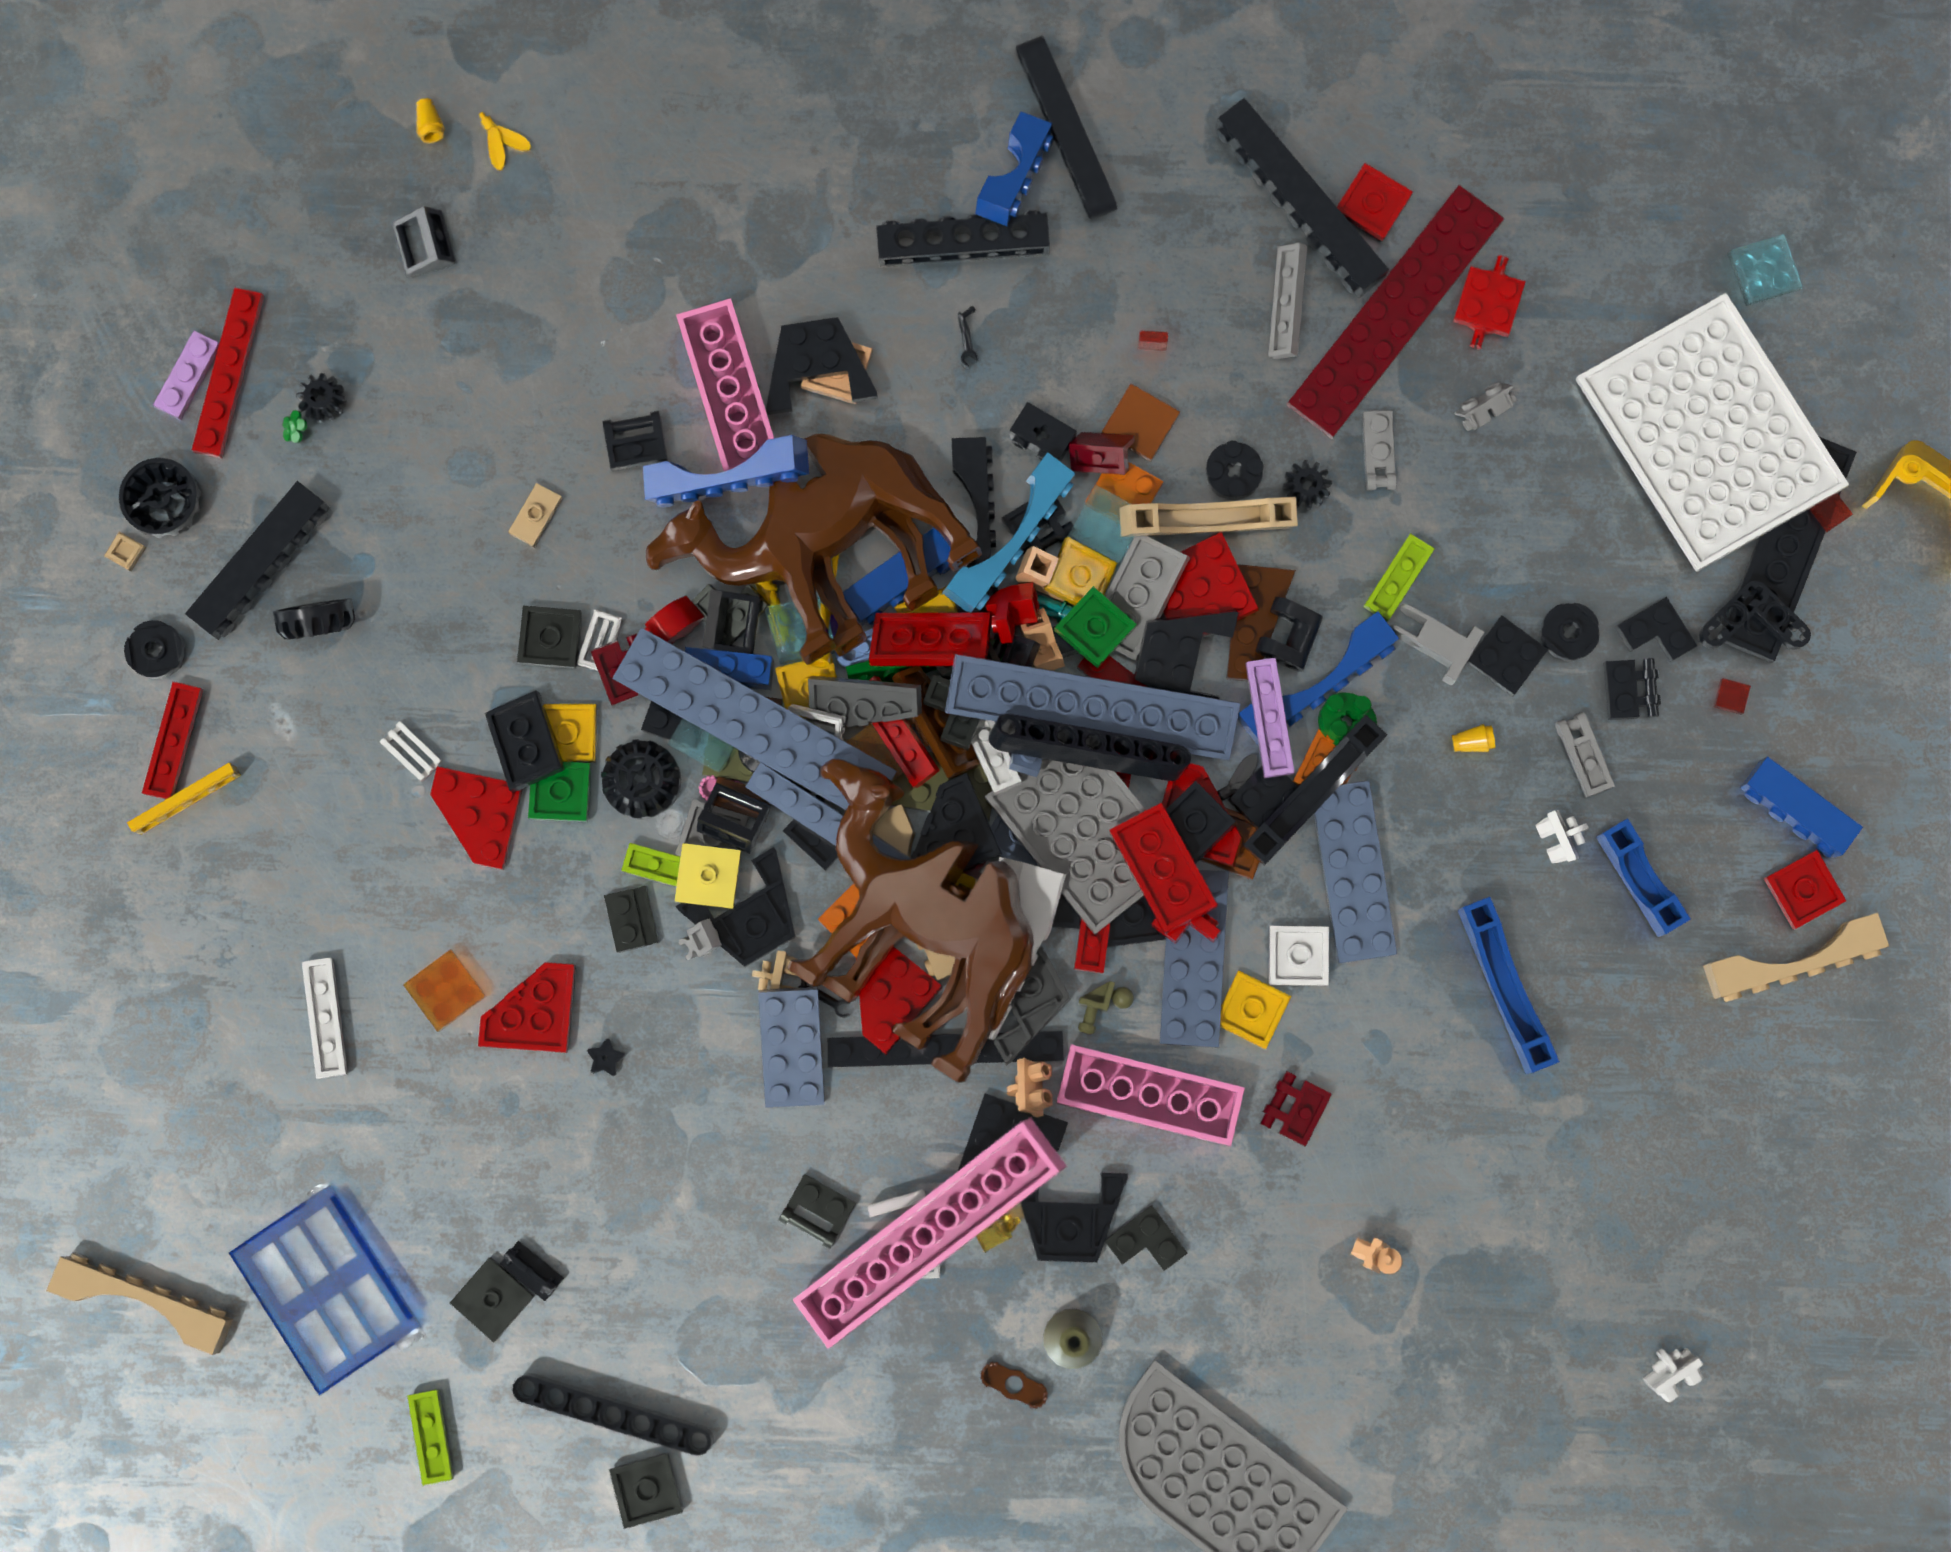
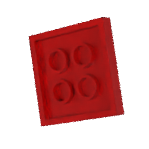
(1210, 583)

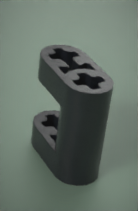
(1301, 636)

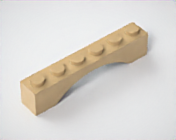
(1208, 517)
(898, 831)
(1853, 938)
(196, 1325)

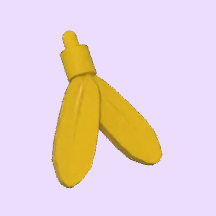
(497, 136)

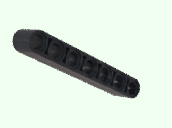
(1066, 128)
(1076, 749)
(598, 1414)

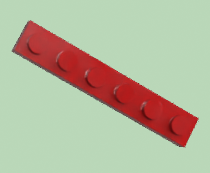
(228, 373)

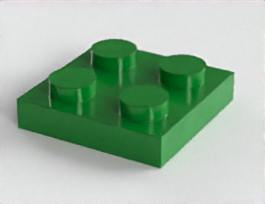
(1095, 627)
(562, 795)

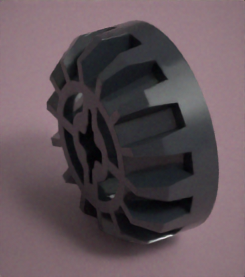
(142, 492)
(314, 619)
(627, 801)

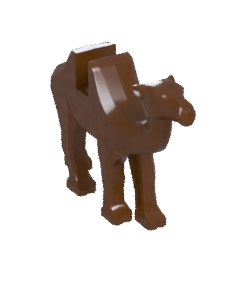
(807, 527)
(921, 902)

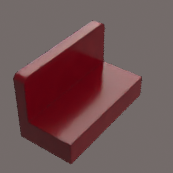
(1100, 453)

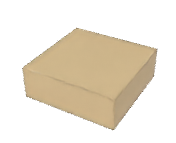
(125, 551)

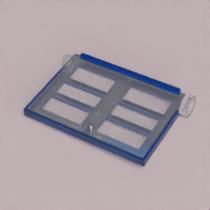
(326, 1290)

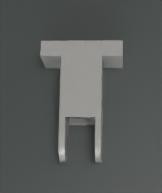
(1440, 642)

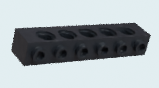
(952, 250)

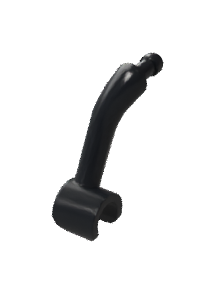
(966, 337)
(829, 1000)

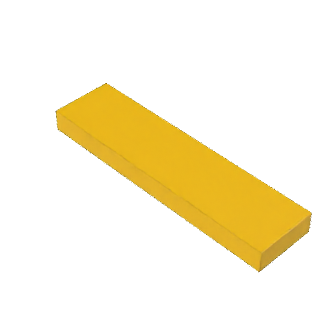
(184, 799)

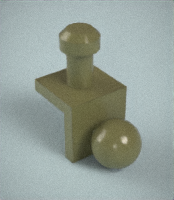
(1099, 1000)

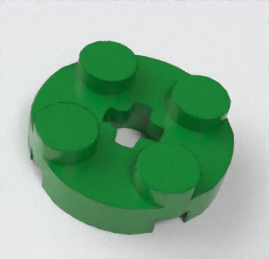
(1343, 705)

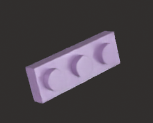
(187, 375)

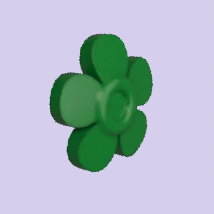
(294, 426)

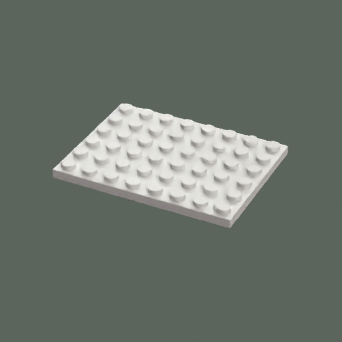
(1711, 432)

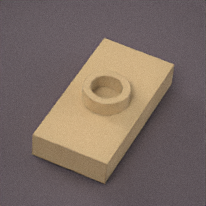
(535, 515)

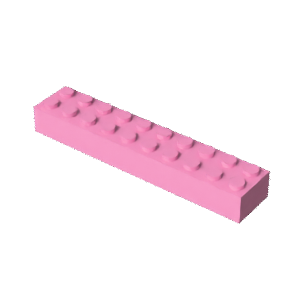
(929, 1232)

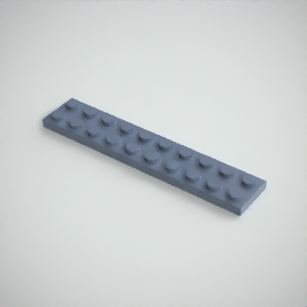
(995, 688)
(738, 715)

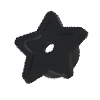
(597, 1055)

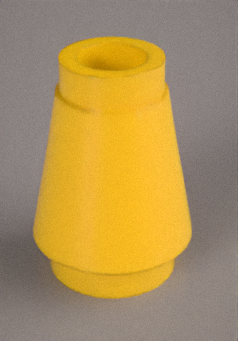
(428, 121)
(1474, 739)

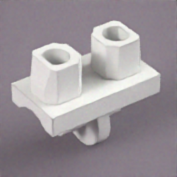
(1566, 849)
(1671, 1370)

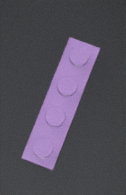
(1270, 718)

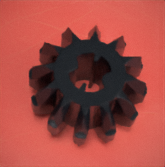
(319, 407)
(1316, 490)

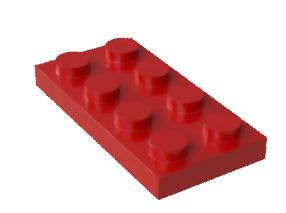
(928, 638)
(1163, 868)

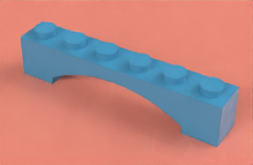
(1046, 484)

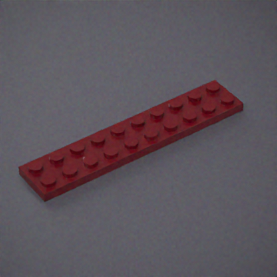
(1395, 312)

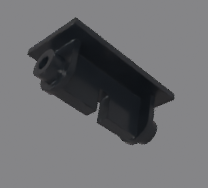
(531, 1270)

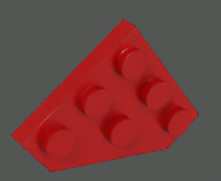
(478, 812)
(1228, 847)
(894, 995)
(533, 1013)

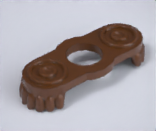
(1032, 1392)

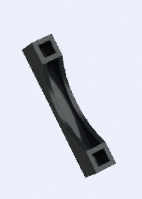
(970, 467)
(1315, 790)

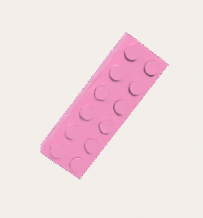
(725, 381)
(1150, 1095)

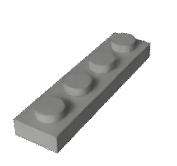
(1287, 301)

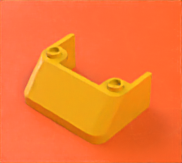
(1915, 463)

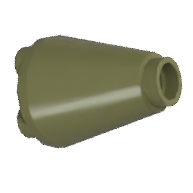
(1064, 1326)

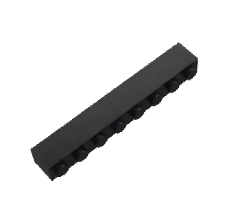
(1301, 198)

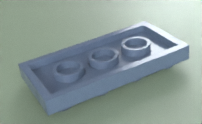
(791, 1047)

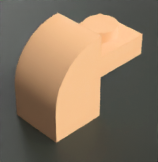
(1037, 567)
(1048, 655)

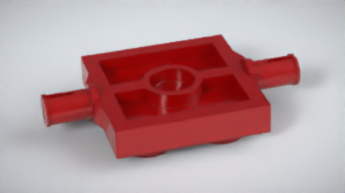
(1489, 301)

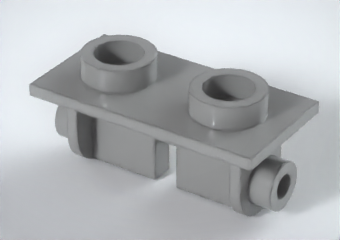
(1476, 408)

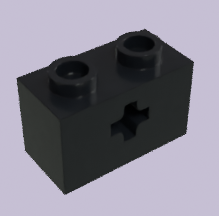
(1033, 422)

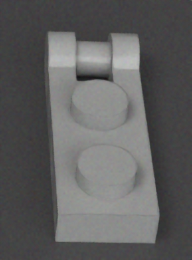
(1379, 449)
(1585, 755)

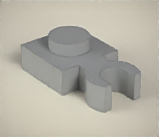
(701, 939)

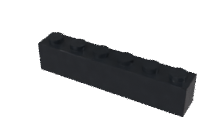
(258, 560)

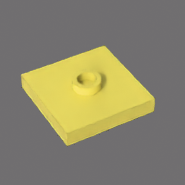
(707, 876)

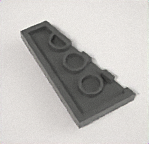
(864, 700)

